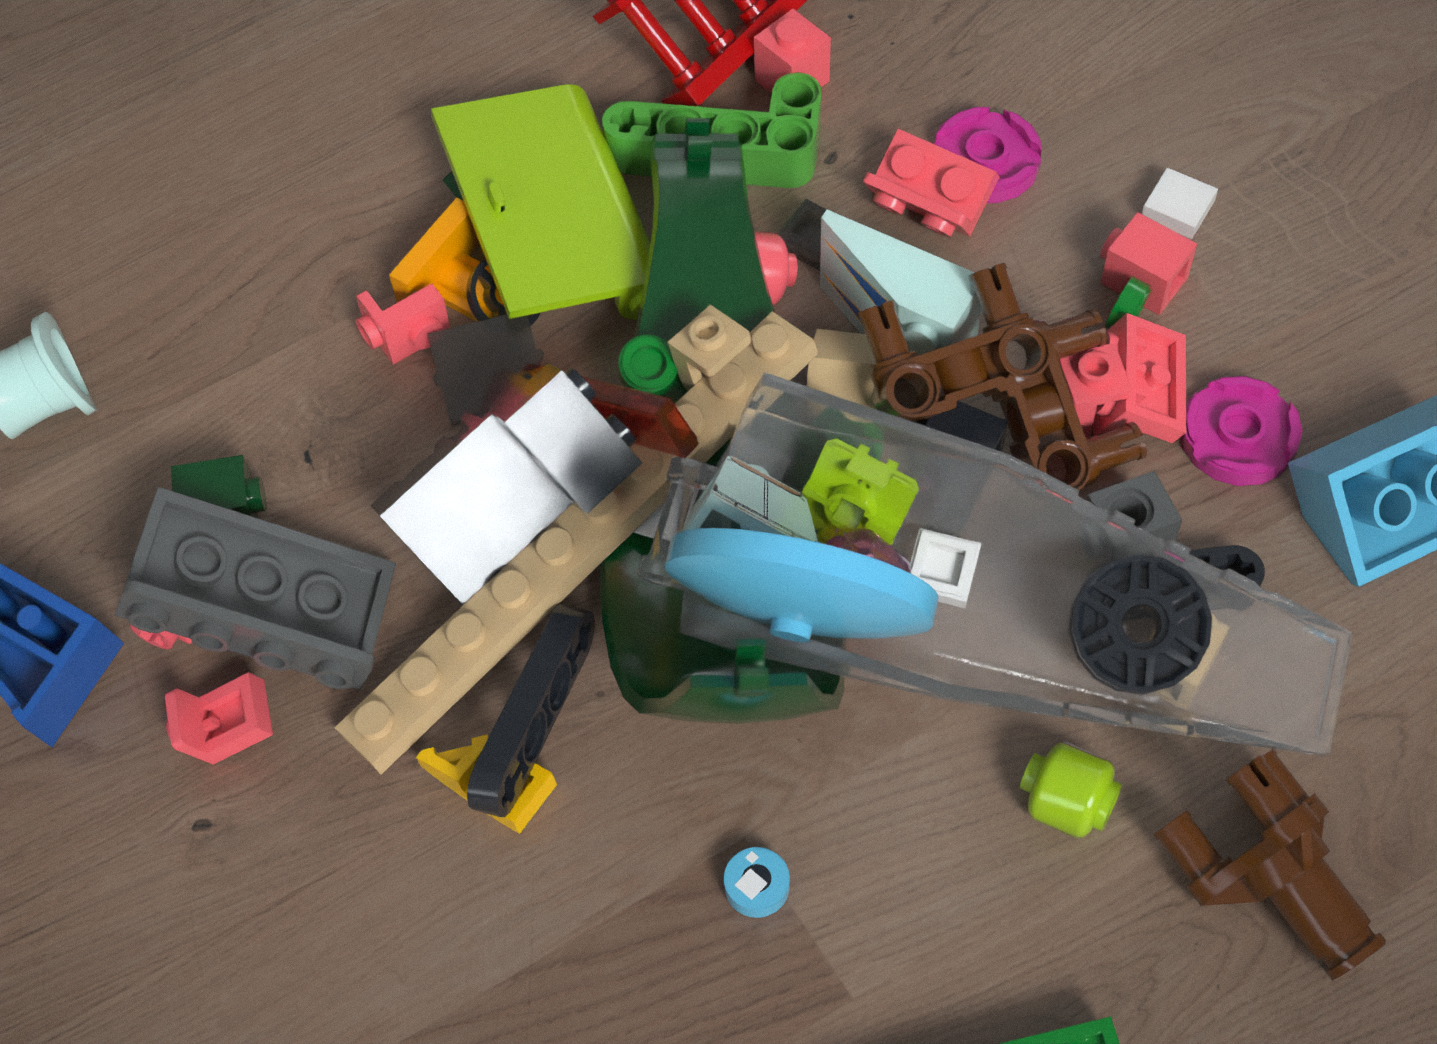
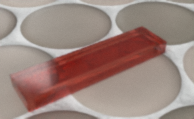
(647, 416)

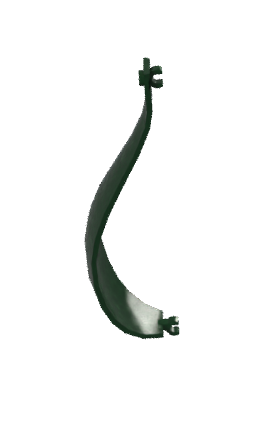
(697, 258)

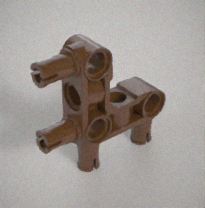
(1032, 399)

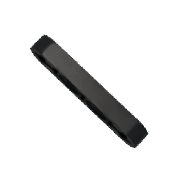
(531, 711)

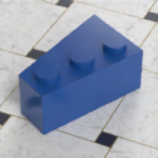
(48, 655)

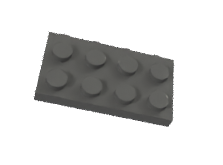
(256, 590)

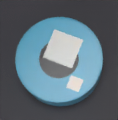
(756, 882)

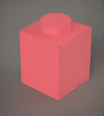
(791, 47)
(1151, 255)

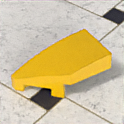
(455, 768)

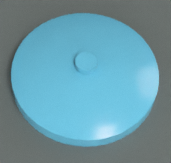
(801, 585)

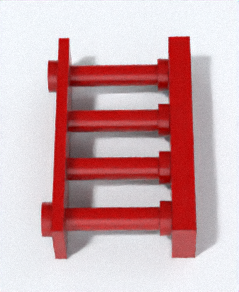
(725, 48)

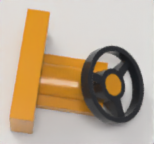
(444, 261)

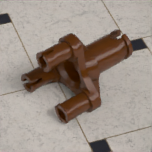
(1281, 866)

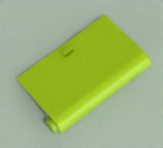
(566, 210)

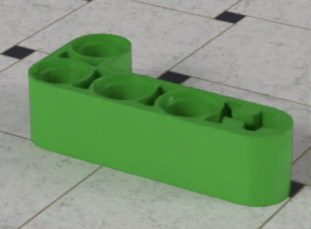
(776, 144)

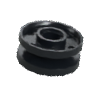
(1171, 599)

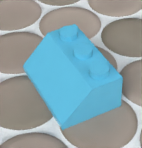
(1374, 493)

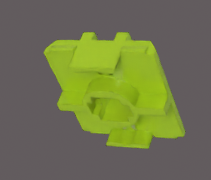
(853, 477)

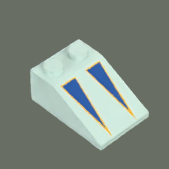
(871, 268)

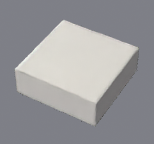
(1180, 202)
(945, 565)

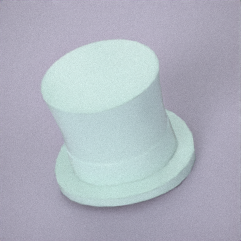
(39, 379)

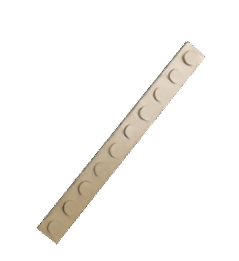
(558, 560)

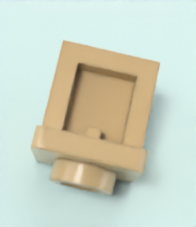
(706, 345)

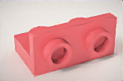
(931, 183)
(1157, 373)

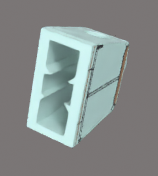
(751, 500)

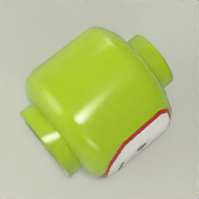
(1071, 789)

